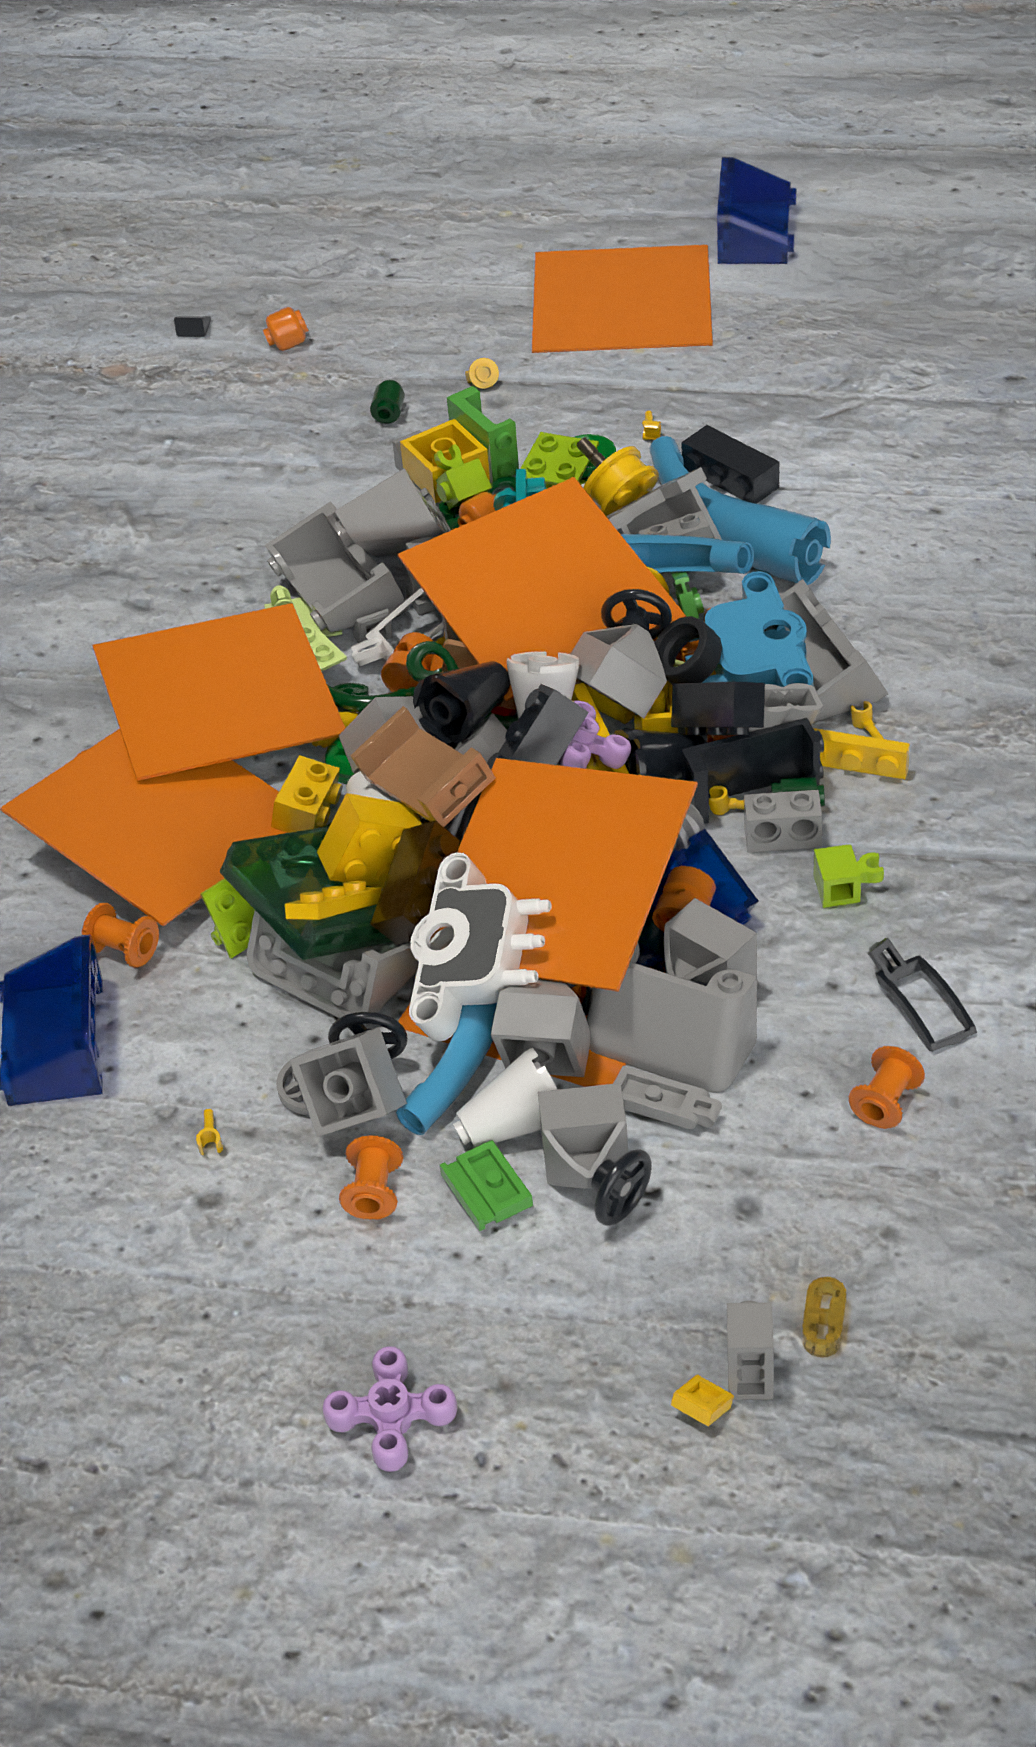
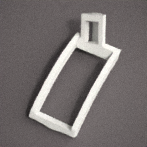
(383, 648)

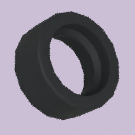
(703, 660)

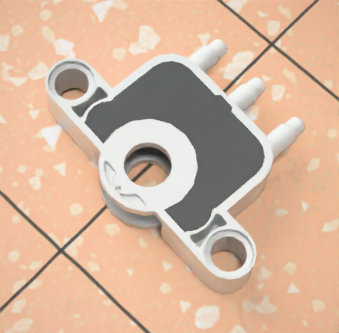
(475, 951)

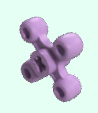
(612, 750)
(390, 1408)

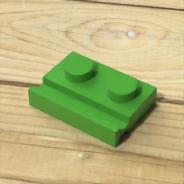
(688, 598)
(486, 1185)

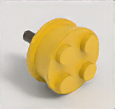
(618, 478)

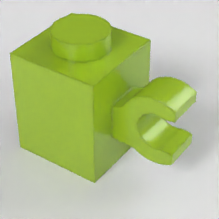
(460, 480)
(840, 875)

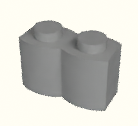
(790, 704)

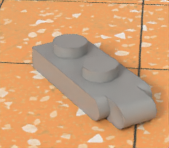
(667, 1099)

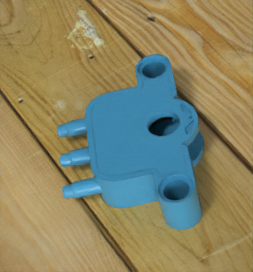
(756, 639)

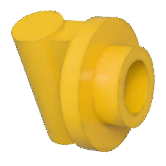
(482, 373)

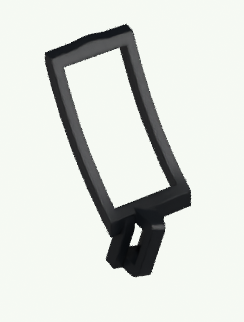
(888, 974)

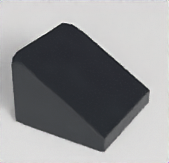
(191, 325)

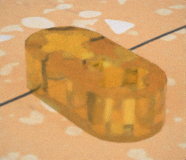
(816, 1316)

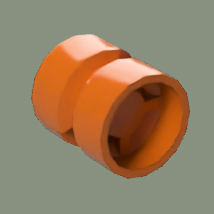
(394, 671)
(680, 889)

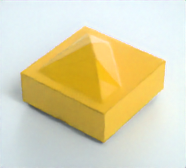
(702, 1400)

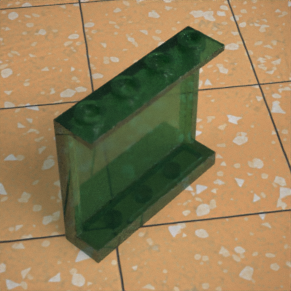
(275, 872)

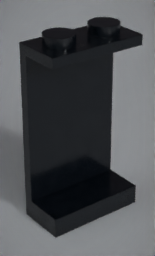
(753, 761)

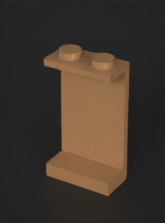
(421, 769)

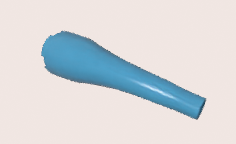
(782, 540)
(691, 553)
(452, 1072)

